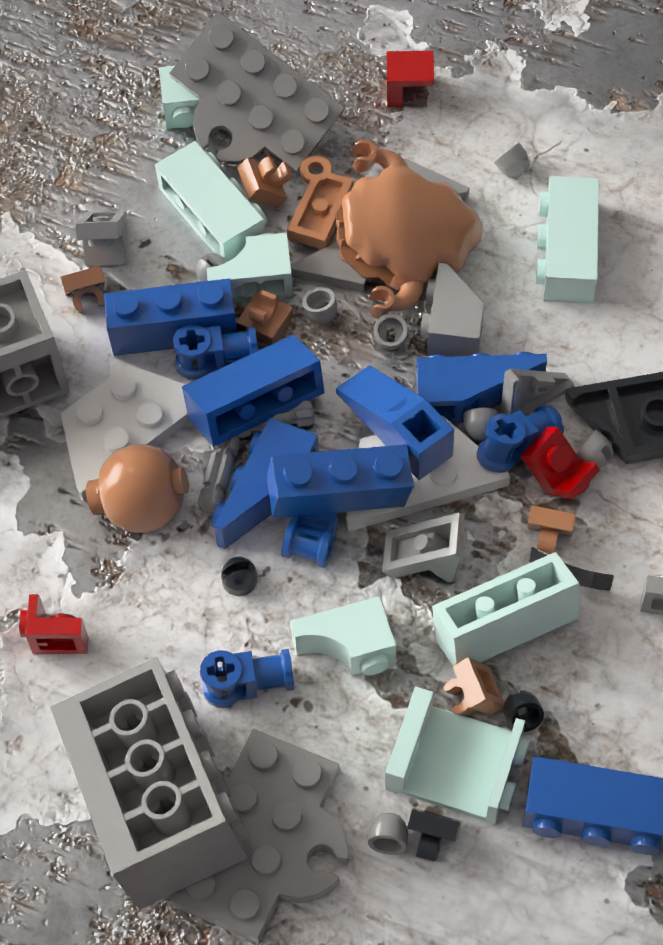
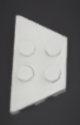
(120, 413)
(451, 481)

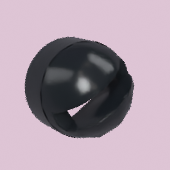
(242, 581)
(520, 700)

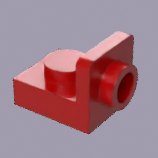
(557, 465)
(52, 635)

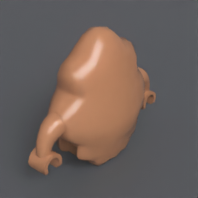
(402, 228)

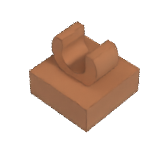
(265, 181)
(84, 282)
(267, 316)
(550, 524)
(478, 688)

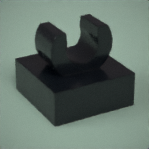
(433, 829)

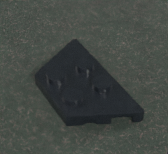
(624, 412)

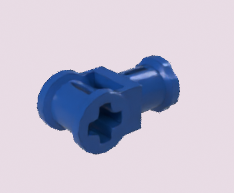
(210, 349)
(512, 434)
(311, 537)
(243, 675)

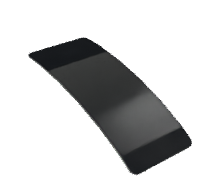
(585, 577)

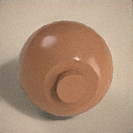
(138, 489)

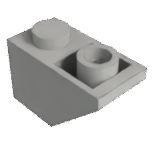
(455, 316)

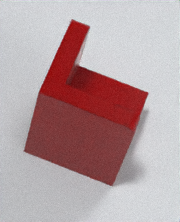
(407, 70)

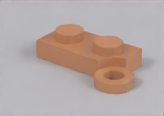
(316, 213)

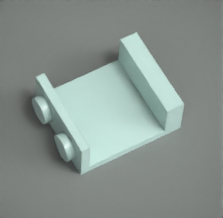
(455, 759)

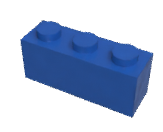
(151, 316)
(253, 390)
(339, 481)
(595, 805)

